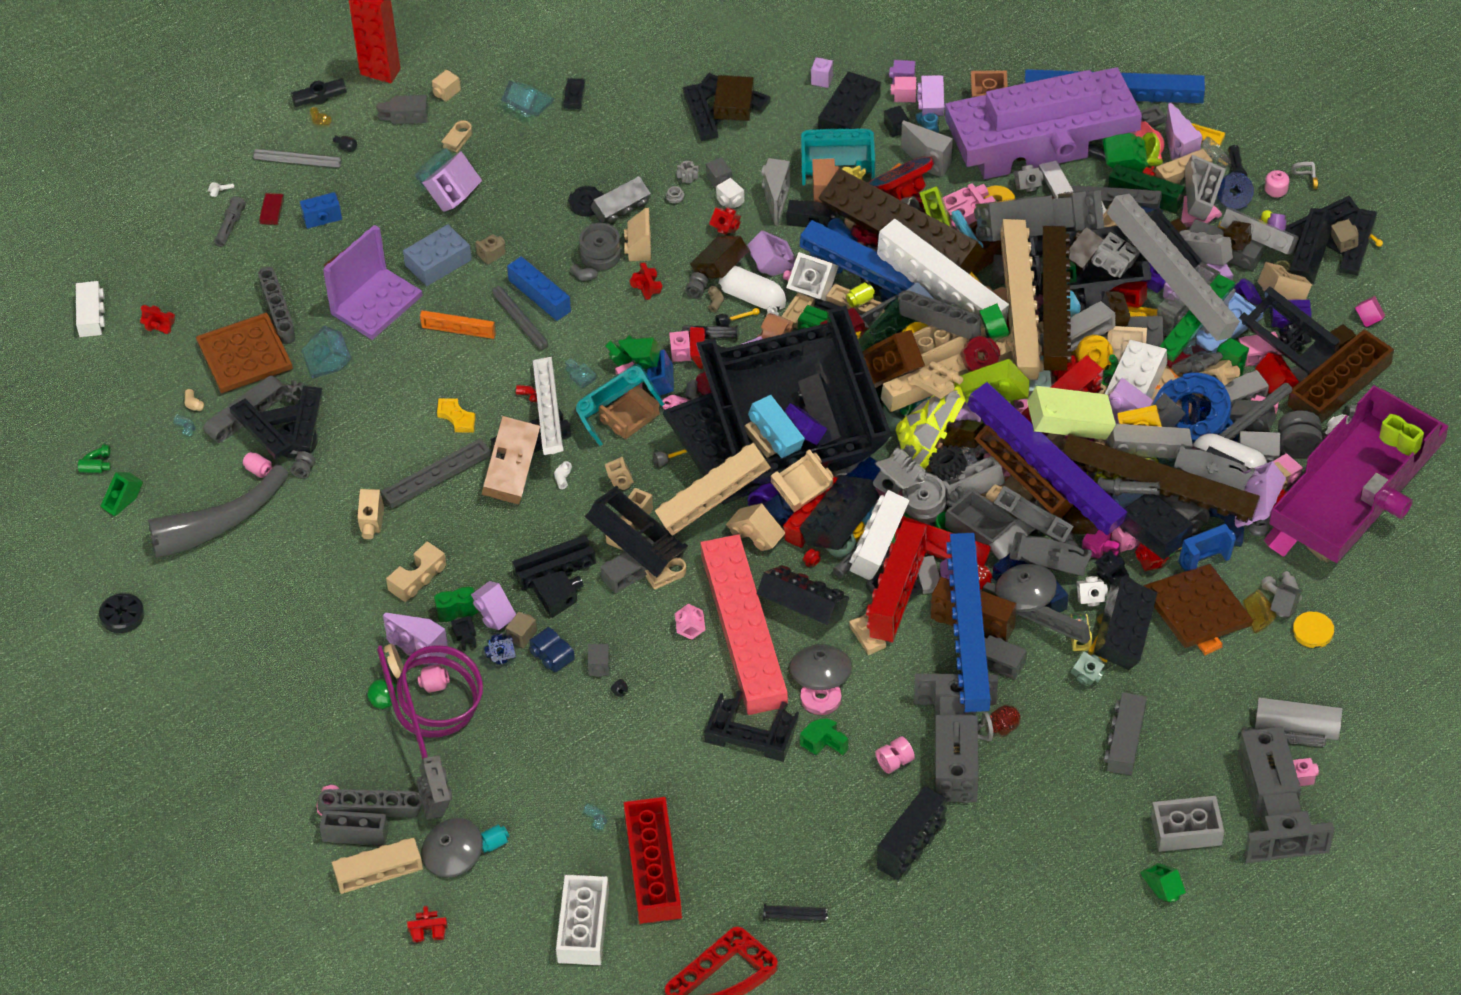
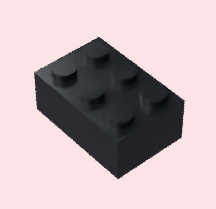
(1157, 525)

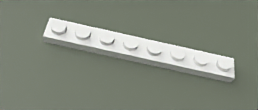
(547, 406)

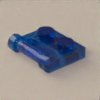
(1200, 408)

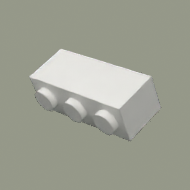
(89, 309)

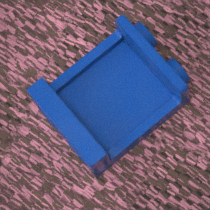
(1205, 545)

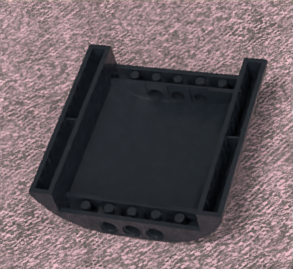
(775, 366)

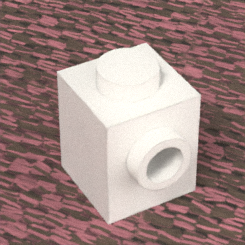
(730, 194)

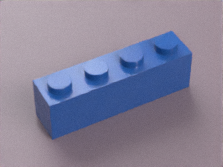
(539, 288)

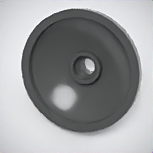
(1028, 586)
(820, 667)
(458, 853)

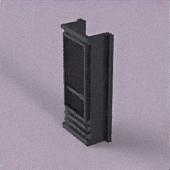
(1321, 350)
(651, 556)

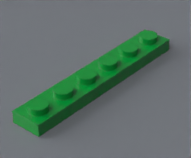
(1189, 324)

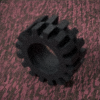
(948, 462)

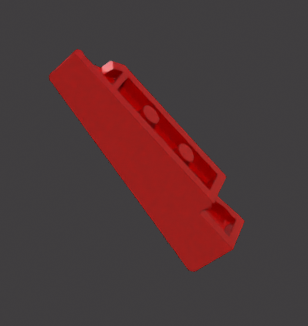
(937, 543)

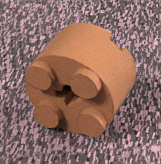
(775, 325)

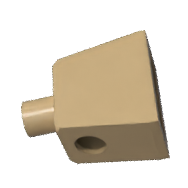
(1223, 371)
(370, 512)

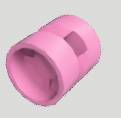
(897, 753)

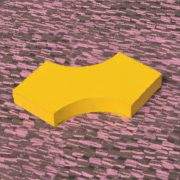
(462, 420)

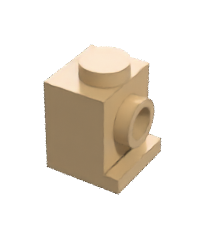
(620, 476)

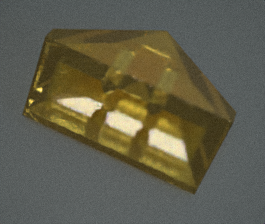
(1259, 610)

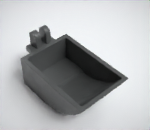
(976, 515)

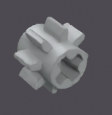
(687, 171)

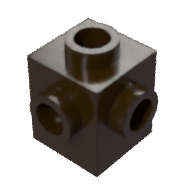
(1239, 233)

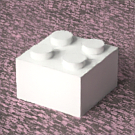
(812, 276)

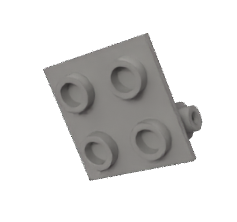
(902, 469)

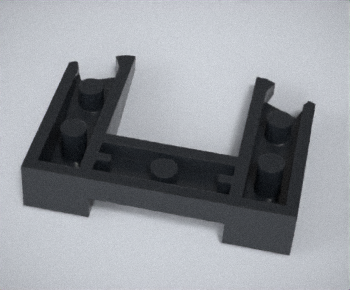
(774, 743)

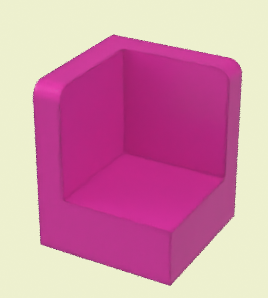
(1370, 311)
(1279, 541)

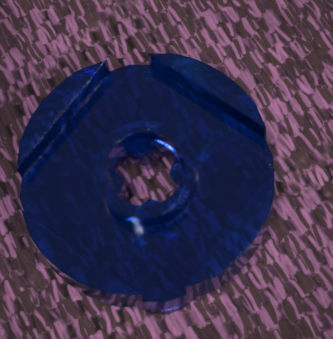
(1242, 199)

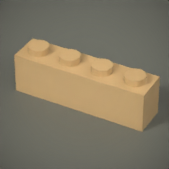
(377, 865)

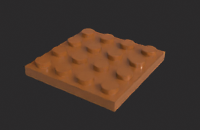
(244, 352)

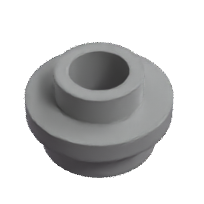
(674, 194)

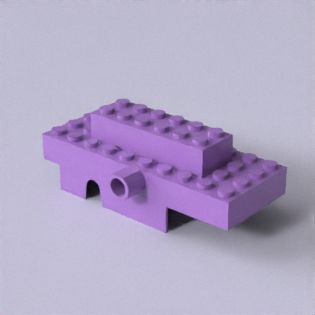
(1042, 120)

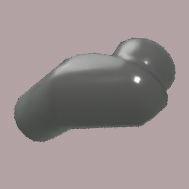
(691, 390)

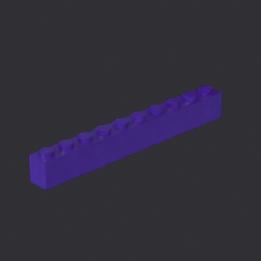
(1047, 458)

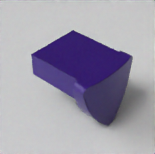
(1248, 289)

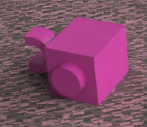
(1099, 544)

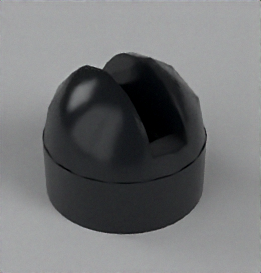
(619, 687)

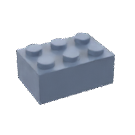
(437, 255)

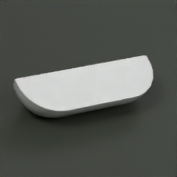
(753, 288)
(1250, 456)

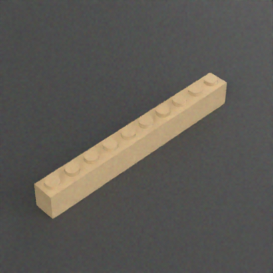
(1020, 295)
(903, 392)

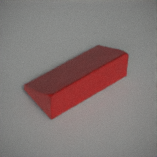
(696, 335)

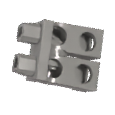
(1113, 258)

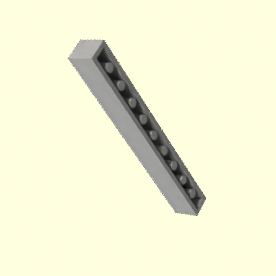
(1173, 267)

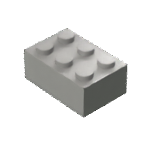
(1187, 823)

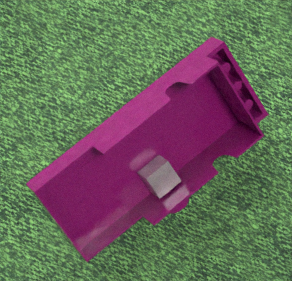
(1355, 477)

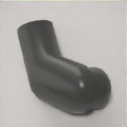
(584, 274)

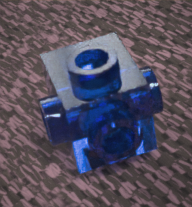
(507, 651)

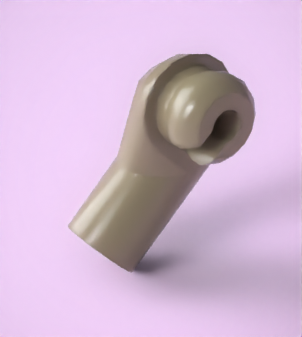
(716, 297)

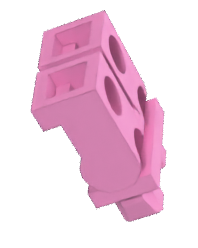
(965, 202)

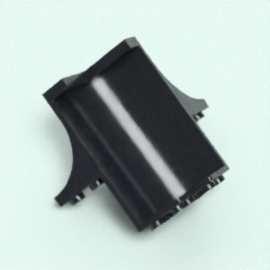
(1093, 279)

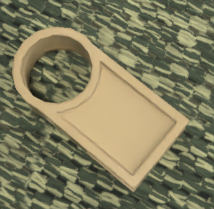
(454, 139)
(667, 575)

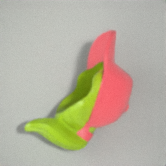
(1153, 143)

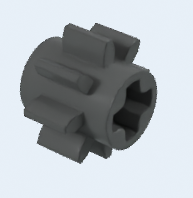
(292, 388)

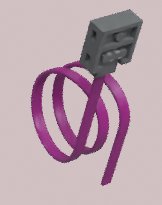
(433, 782)

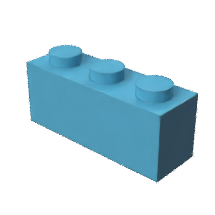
(776, 426)

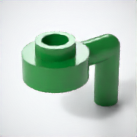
(1111, 370)

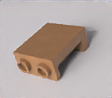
(630, 412)

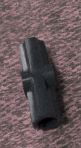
(318, 92)

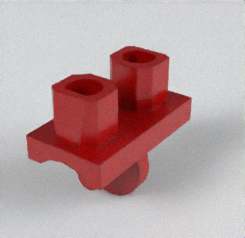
(646, 281)
(155, 319)
(437, 925)

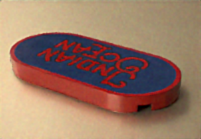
(902, 173)

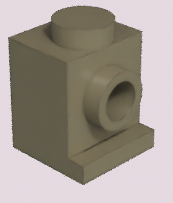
(490, 248)

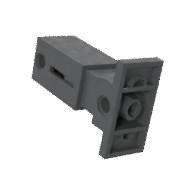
(1070, 209)
(954, 735)
(1275, 799)

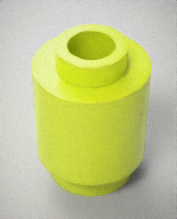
(860, 295)

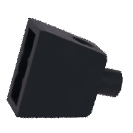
(556, 591)

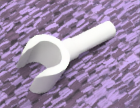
(215, 187)

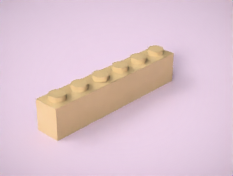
(712, 488)

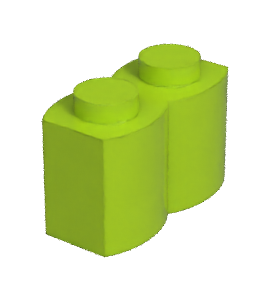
(1401, 435)

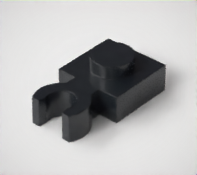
(464, 631)

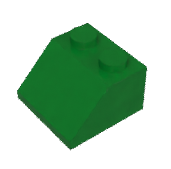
(1125, 151)

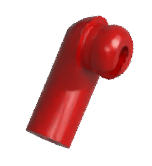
(527, 390)

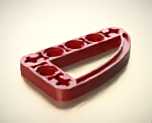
(738, 946)

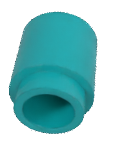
(494, 838)

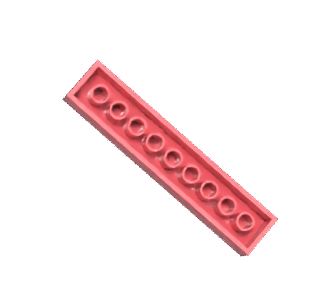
(743, 624)

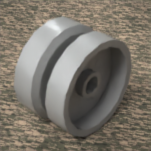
(926, 499)

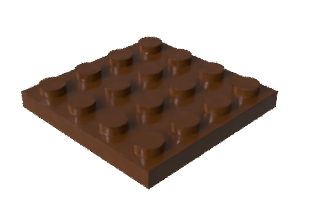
(1198, 606)

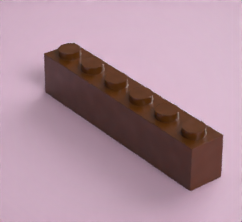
(1024, 473)

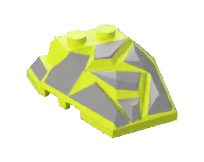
(927, 424)

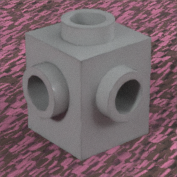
(1022, 178)

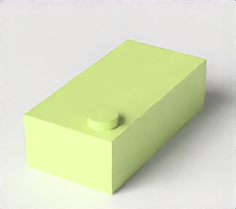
(1071, 412)

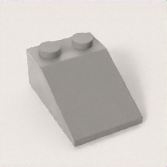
(923, 142)
(776, 186)

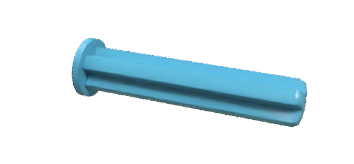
(962, 225)

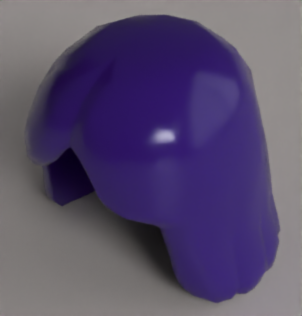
(762, 494)

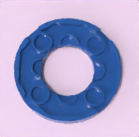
(1209, 387)

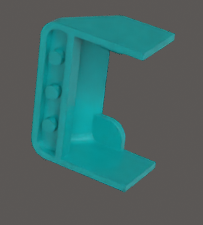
(843, 145)
(611, 391)

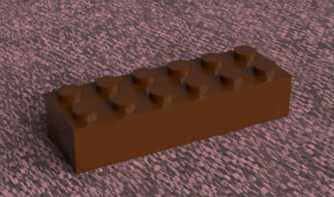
(1341, 376)

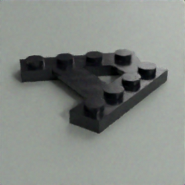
(703, 115)
(1361, 218)
(261, 423)

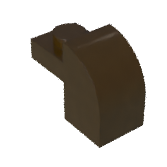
(962, 433)

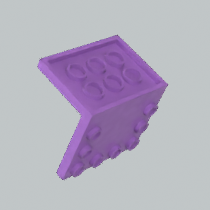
(363, 289)

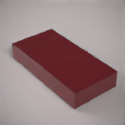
(271, 208)

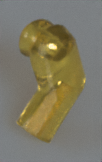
(319, 118)

